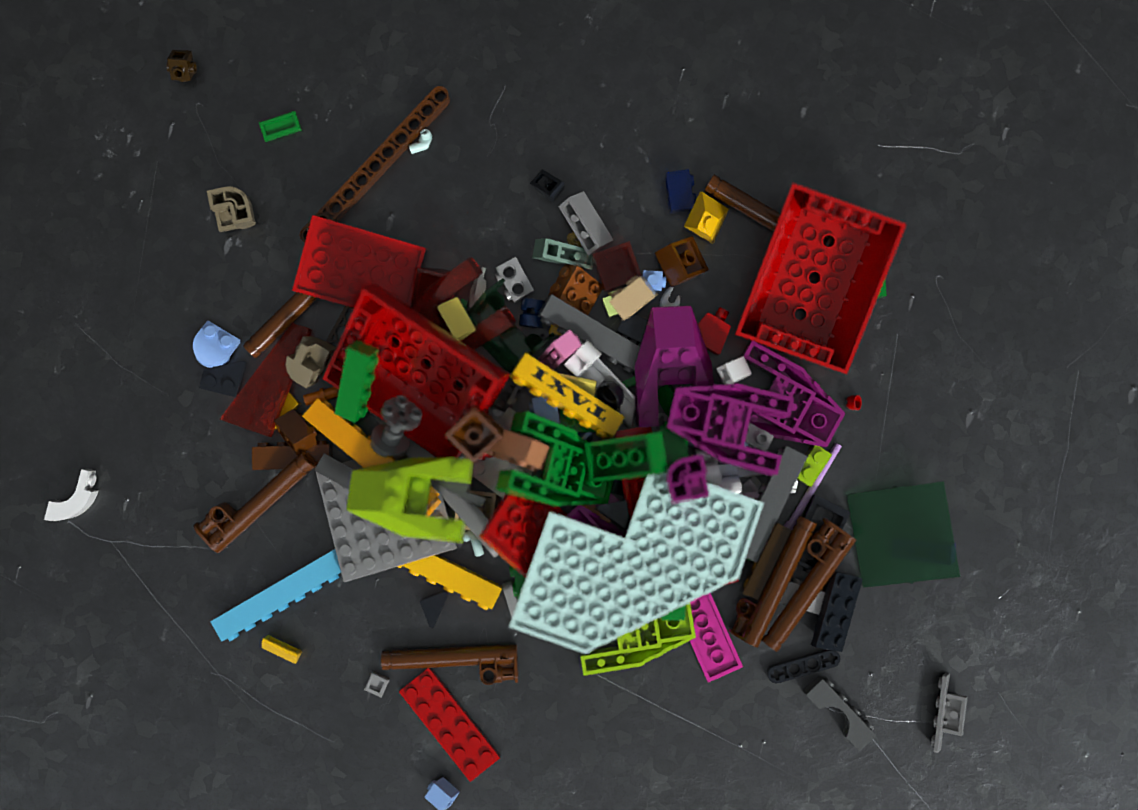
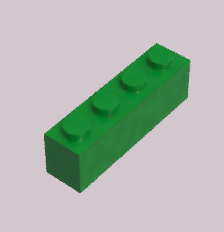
(356, 381)

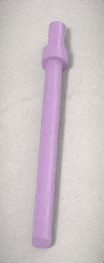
(811, 490)

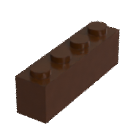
(278, 457)

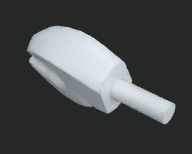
(477, 288)
(664, 299)

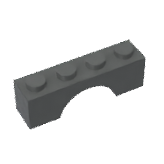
(855, 730)

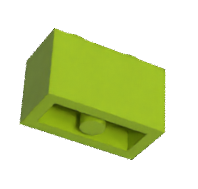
(813, 465)

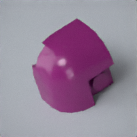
(687, 480)

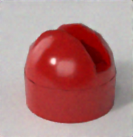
(854, 402)

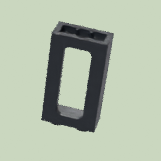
(839, 519)

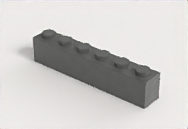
(608, 342)
(774, 496)

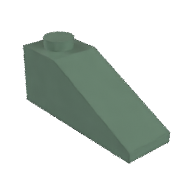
(562, 253)

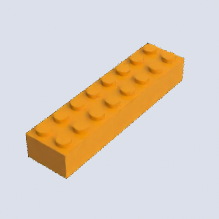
(352, 441)

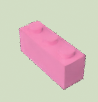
(560, 350)

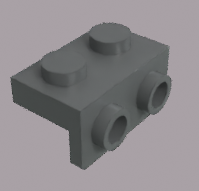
(506, 396)

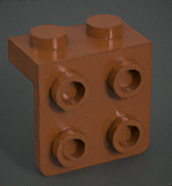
(576, 288)

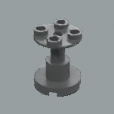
(400, 416)

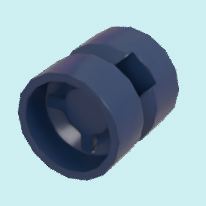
(526, 318)

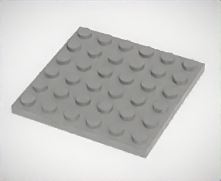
(365, 546)

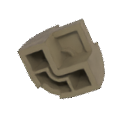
(231, 208)
(309, 360)

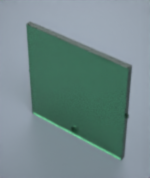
(904, 534)

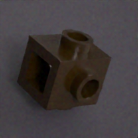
(181, 65)

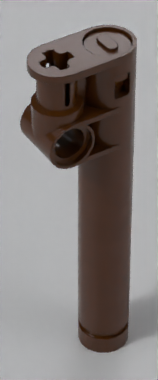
(747, 204)
(278, 323)
(221, 531)
(833, 548)
(755, 617)
(497, 658)

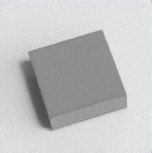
(377, 684)

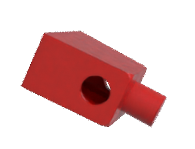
(714, 330)

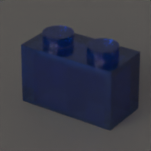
(680, 191)

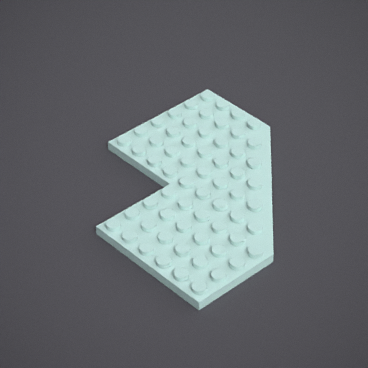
(599, 586)

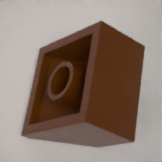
(681, 261)
(475, 434)

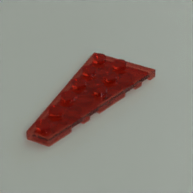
(267, 389)

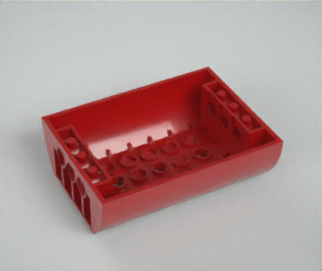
(847, 285)
(404, 372)

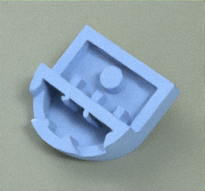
(214, 345)

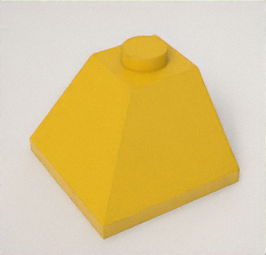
(706, 217)

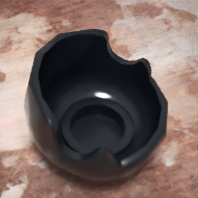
(610, 394)

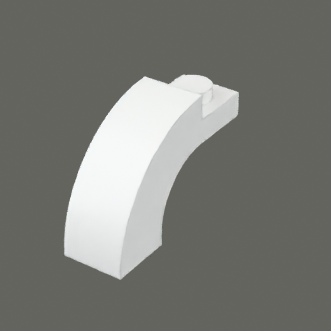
(734, 371)
(78, 503)

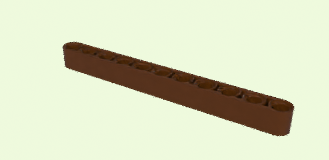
(378, 157)

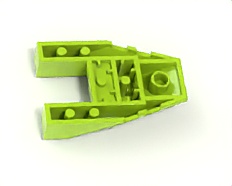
(398, 496)
(640, 645)

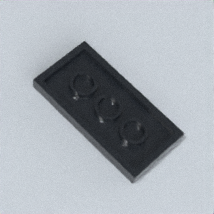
(836, 611)

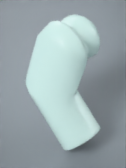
(423, 142)
(476, 544)

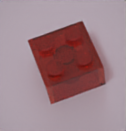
(616, 266)

